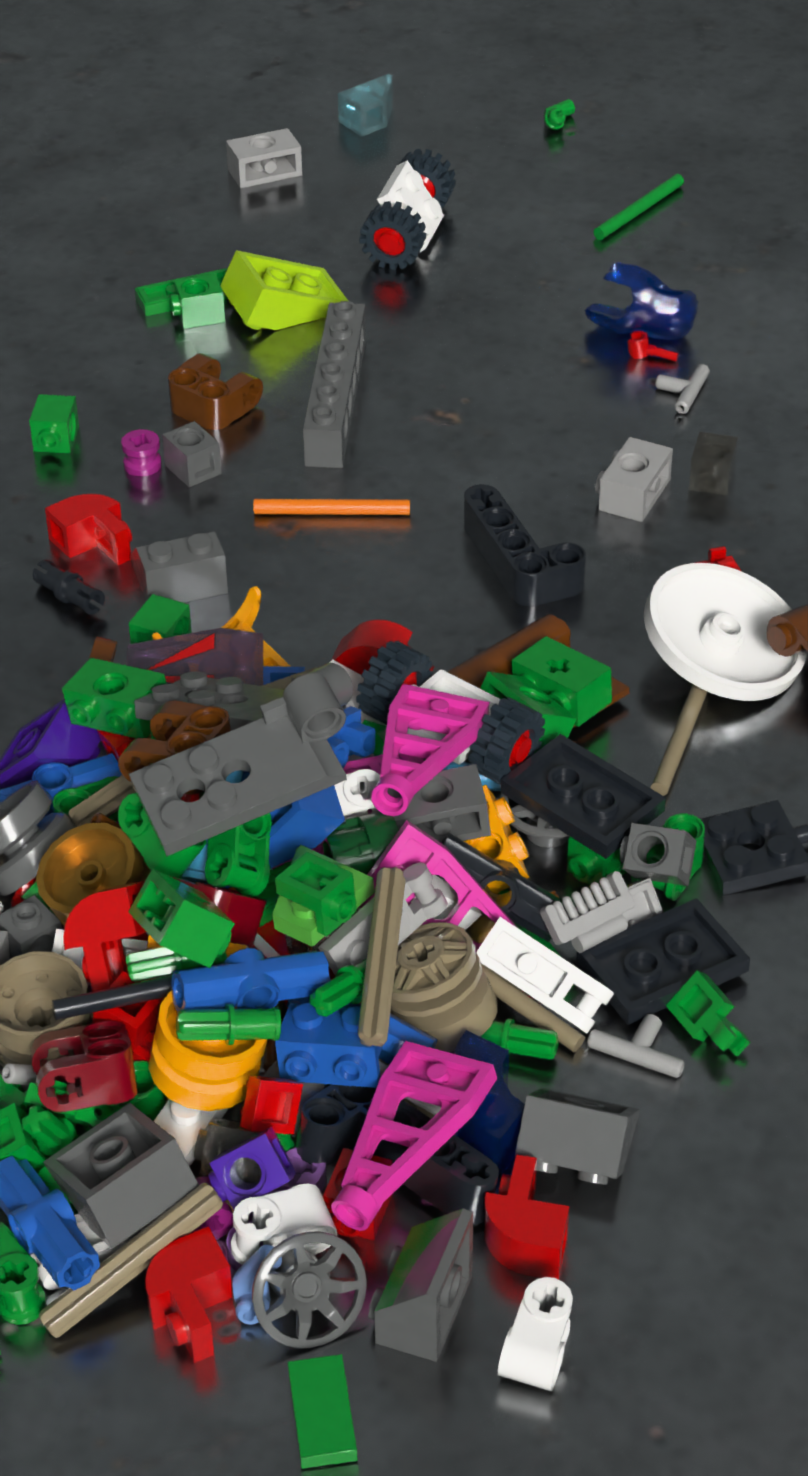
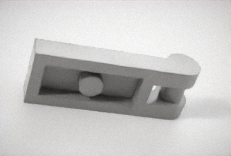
(351, 940)

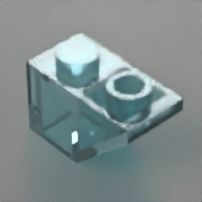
(367, 106)

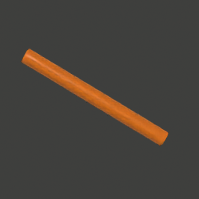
(332, 506)

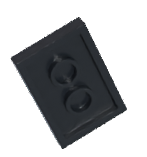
(582, 795)
(659, 956)

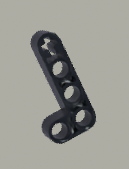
(525, 570)
(449, 1180)

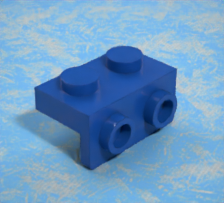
(325, 1048)

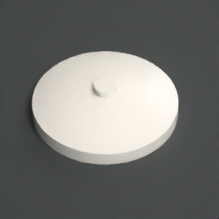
(714, 631)

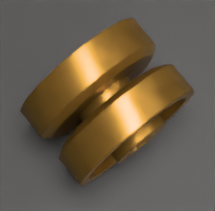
(86, 863)

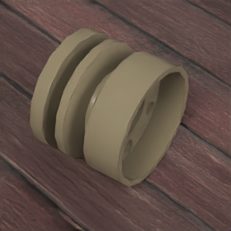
(442, 985)
(26, 998)

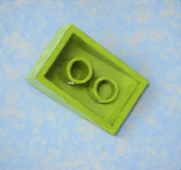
(278, 291)

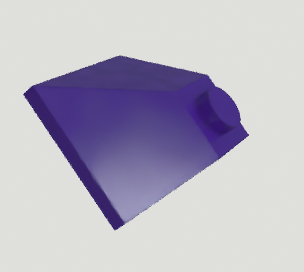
(45, 741)

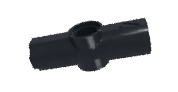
(523, 900)

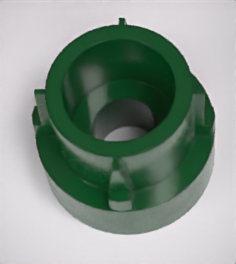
(360, 840)

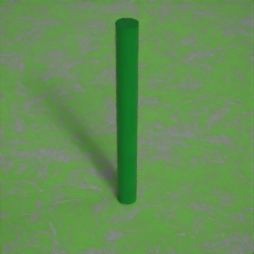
(638, 207)

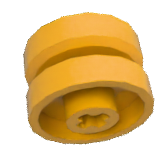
(201, 1072)

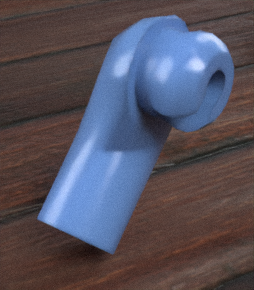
(243, 1284)

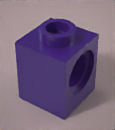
(270, 1156)

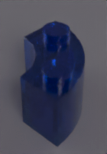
(499, 1117)

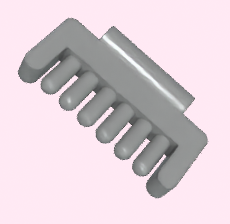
(594, 925)

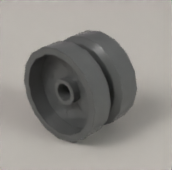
(27, 834)

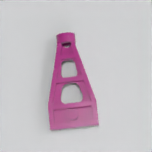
(431, 711)
(415, 846)
(420, 1074)

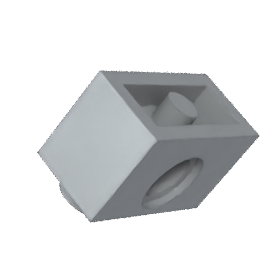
(264, 158)
(634, 479)

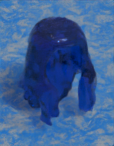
(654, 309)

